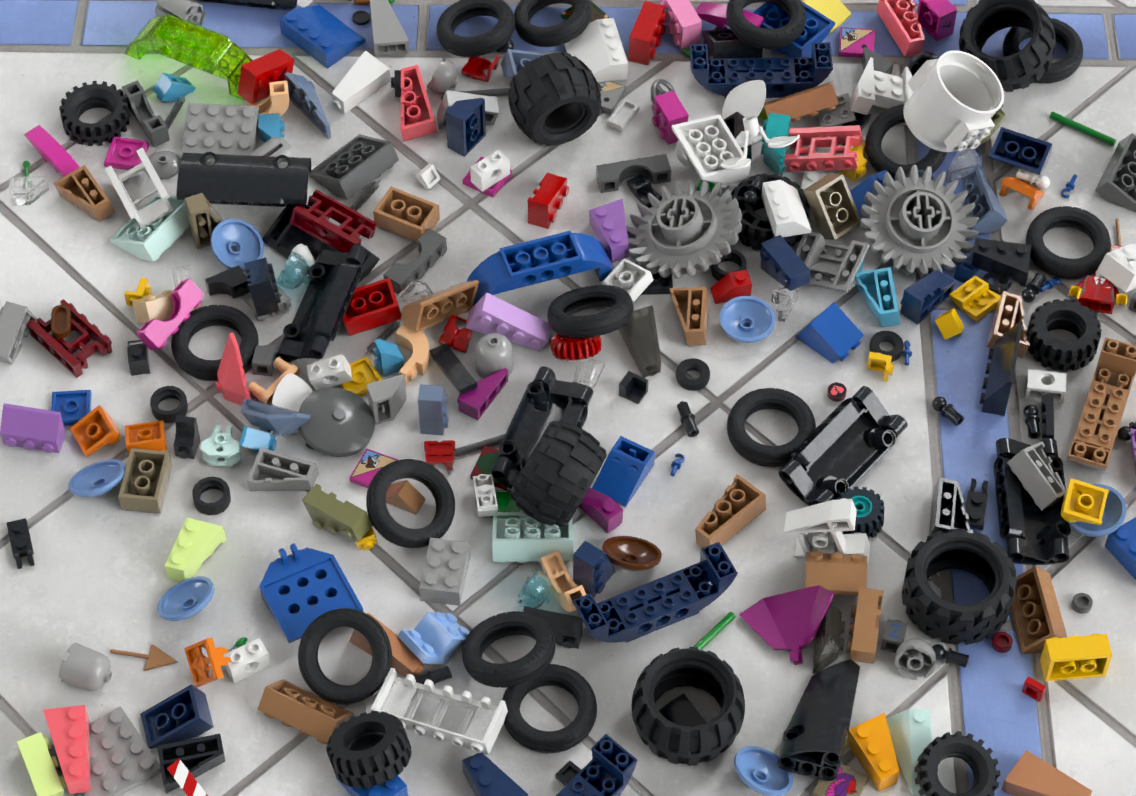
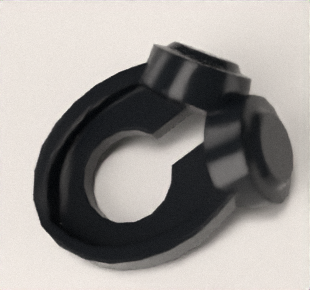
(1006, 281)

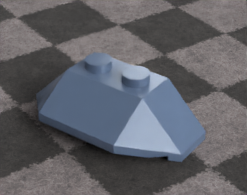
(272, 417)

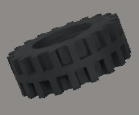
(93, 97)
(960, 747)

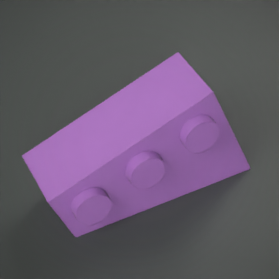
(610, 228)

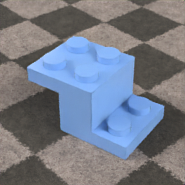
(435, 637)

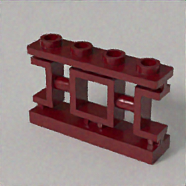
(342, 237)
(62, 350)

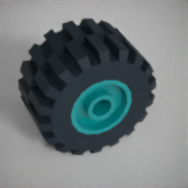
(869, 511)

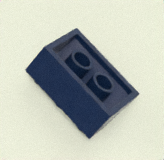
(465, 125)
(1021, 151)

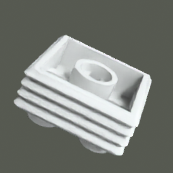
(629, 277)

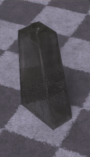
(642, 341)

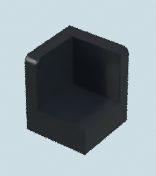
(633, 387)

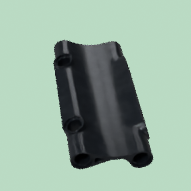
(323, 304)

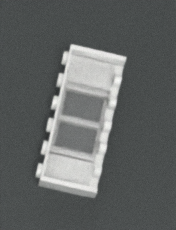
(441, 712)

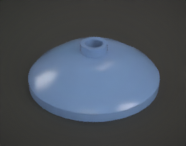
(240, 237)
(747, 319)
(97, 478)
(1112, 518)
(186, 599)
(760, 771)

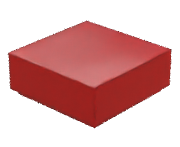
(1034, 689)

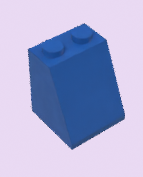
(831, 334)

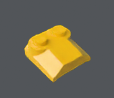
(1083, 502)

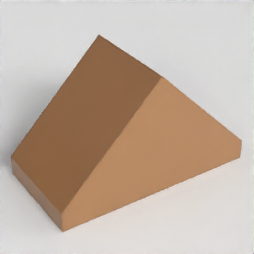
(405, 497)

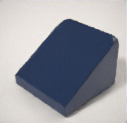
(965, 272)

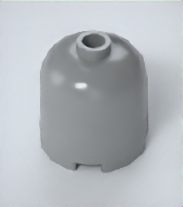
(493, 354)
(85, 668)

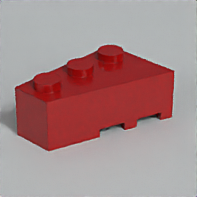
(547, 200)

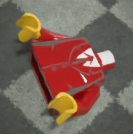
(1098, 294)

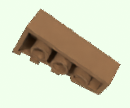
(731, 513)

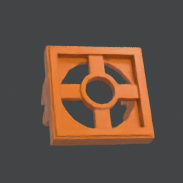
(1022, 187)
(199, 663)

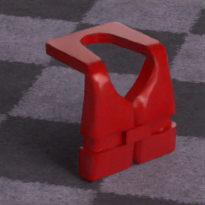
(476, 65)
(454, 337)
(440, 453)

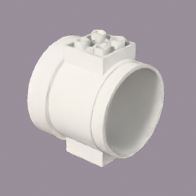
(953, 102)

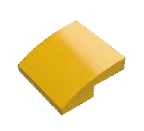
(975, 298)

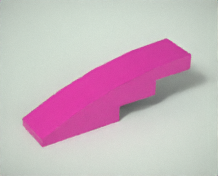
(716, 14)
(51, 151)

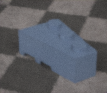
(432, 409)

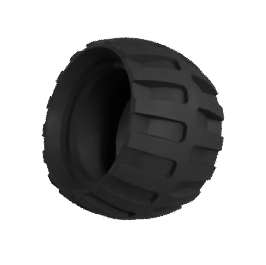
(994, 15)
(684, 669)

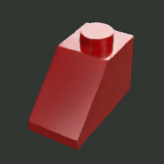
(732, 286)

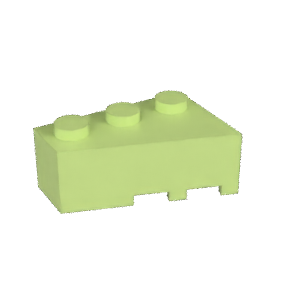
(192, 547)
(41, 765)

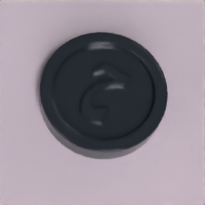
(361, 17)

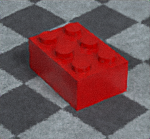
(647, 33)
(258, 74)
(372, 307)

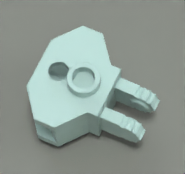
(221, 446)

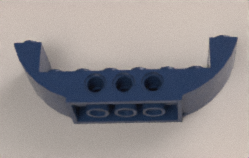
(780, 75)
(659, 601)
(605, 773)

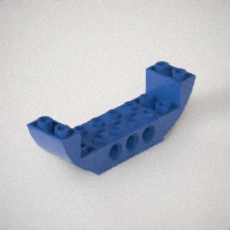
(540, 262)

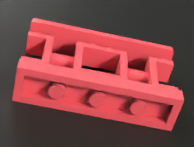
(824, 137)

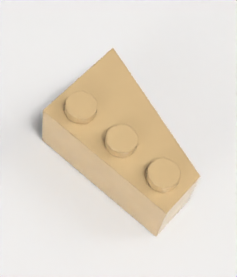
(154, 307)

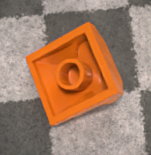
(95, 431)
(146, 436)

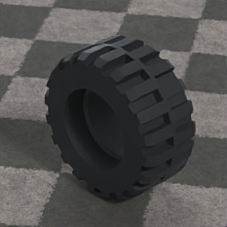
(1068, 317)
(369, 749)

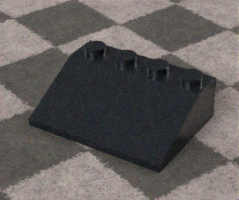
(1001, 371)

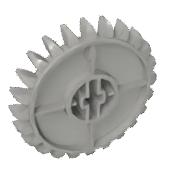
(903, 221)
(684, 230)

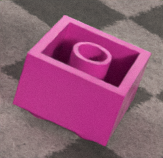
(937, 17)
(668, 112)

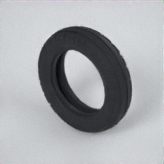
(555, 34)
(1065, 36)
(764, 37)
(480, 44)
(874, 137)
(1068, 217)
(212, 316)
(591, 325)
(768, 399)
(433, 480)
(310, 666)
(514, 672)
(557, 740)

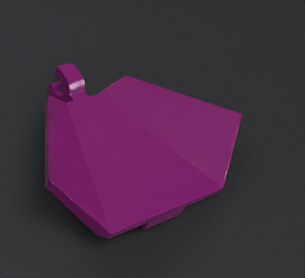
(790, 619)

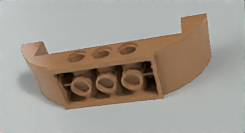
(1104, 405)

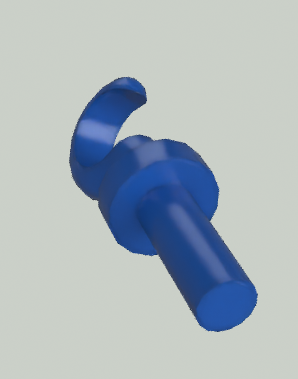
(1070, 186)
(1049, 284)
(907, 353)
(677, 464)

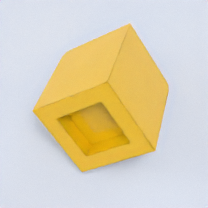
(949, 323)

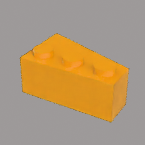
(875, 751)

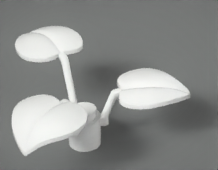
(750, 137)

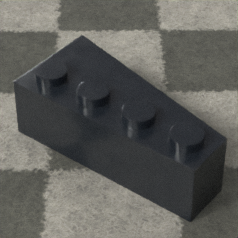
(262, 286)

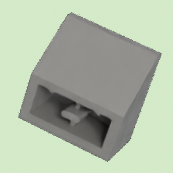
(386, 398)

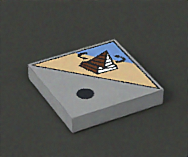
(610, 95)

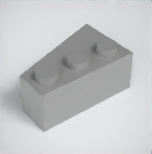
(13, 330)
(1037, 475)

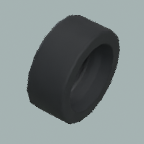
(734, 256)
(165, 393)
(211, 483)

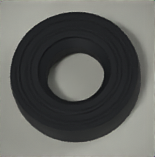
(887, 336)
(693, 364)

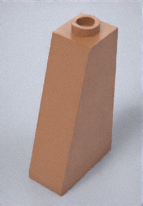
(403, 658)
(1038, 778)

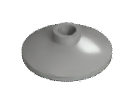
(165, 164)

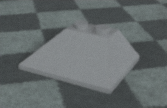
(830, 263)

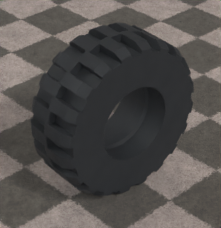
(755, 227)

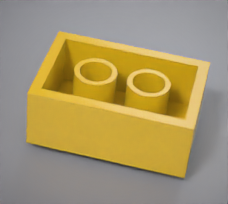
(1075, 657)

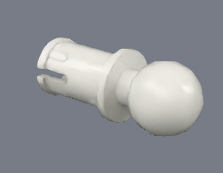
(1042, 181)

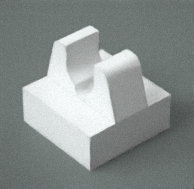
(428, 176)

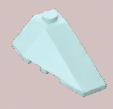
(910, 736)

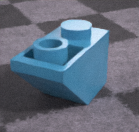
(269, 126)
(388, 357)

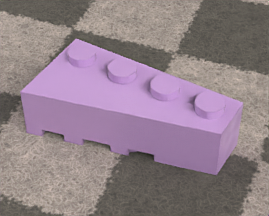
(500, 317)

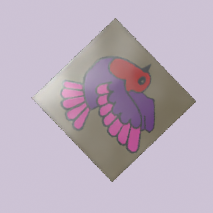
(848, 783)

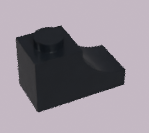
(230, 282)
(138, 358)
(186, 437)

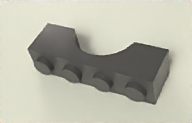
(152, 125)
(654, 168)
(431, 247)

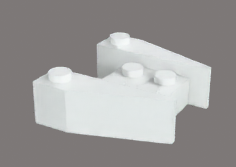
(880, 90)
(821, 529)

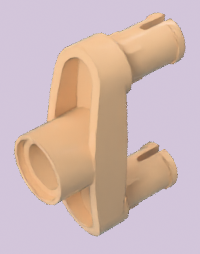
(266, 395)

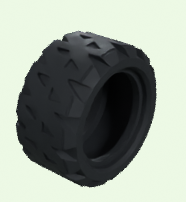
(966, 552)

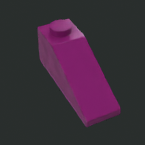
(478, 400)
(602, 510)

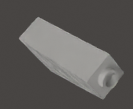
(387, 31)

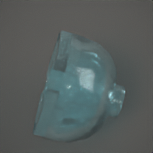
(294, 272)
(535, 590)

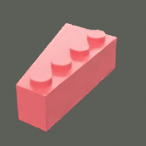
(902, 24)
(416, 111)
(72, 744)

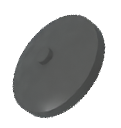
(338, 423)

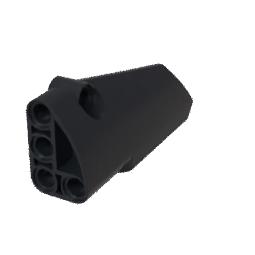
(820, 723)

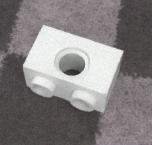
(490, 170)
(329, 372)
(1044, 382)
(247, 660)

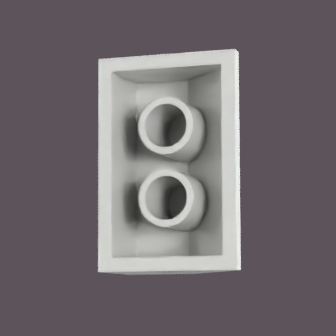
(784, 209)

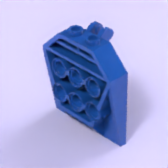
(304, 569)

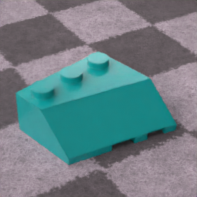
(775, 126)

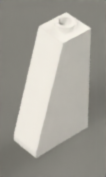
(360, 82)

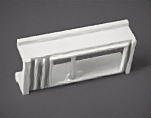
(151, 212)

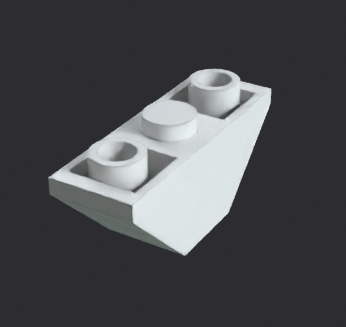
(485, 495)

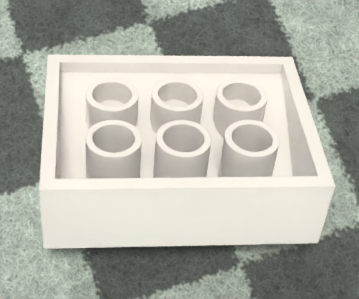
(600, 50)
(708, 145)

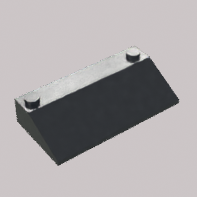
(285, 237)

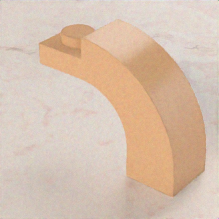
(277, 101)
(419, 348)
(562, 584)

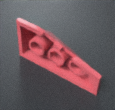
(231, 374)

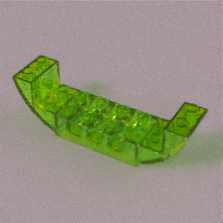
(191, 46)

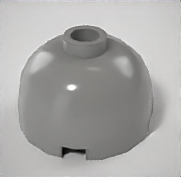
(444, 77)
(915, 659)

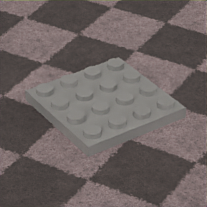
(220, 129)
(117, 756)

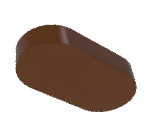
(61, 321)

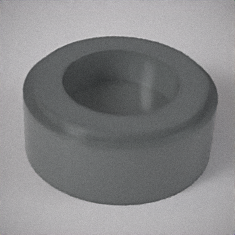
(1082, 603)

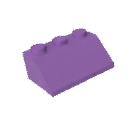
(32, 428)

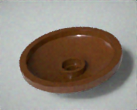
(632, 553)

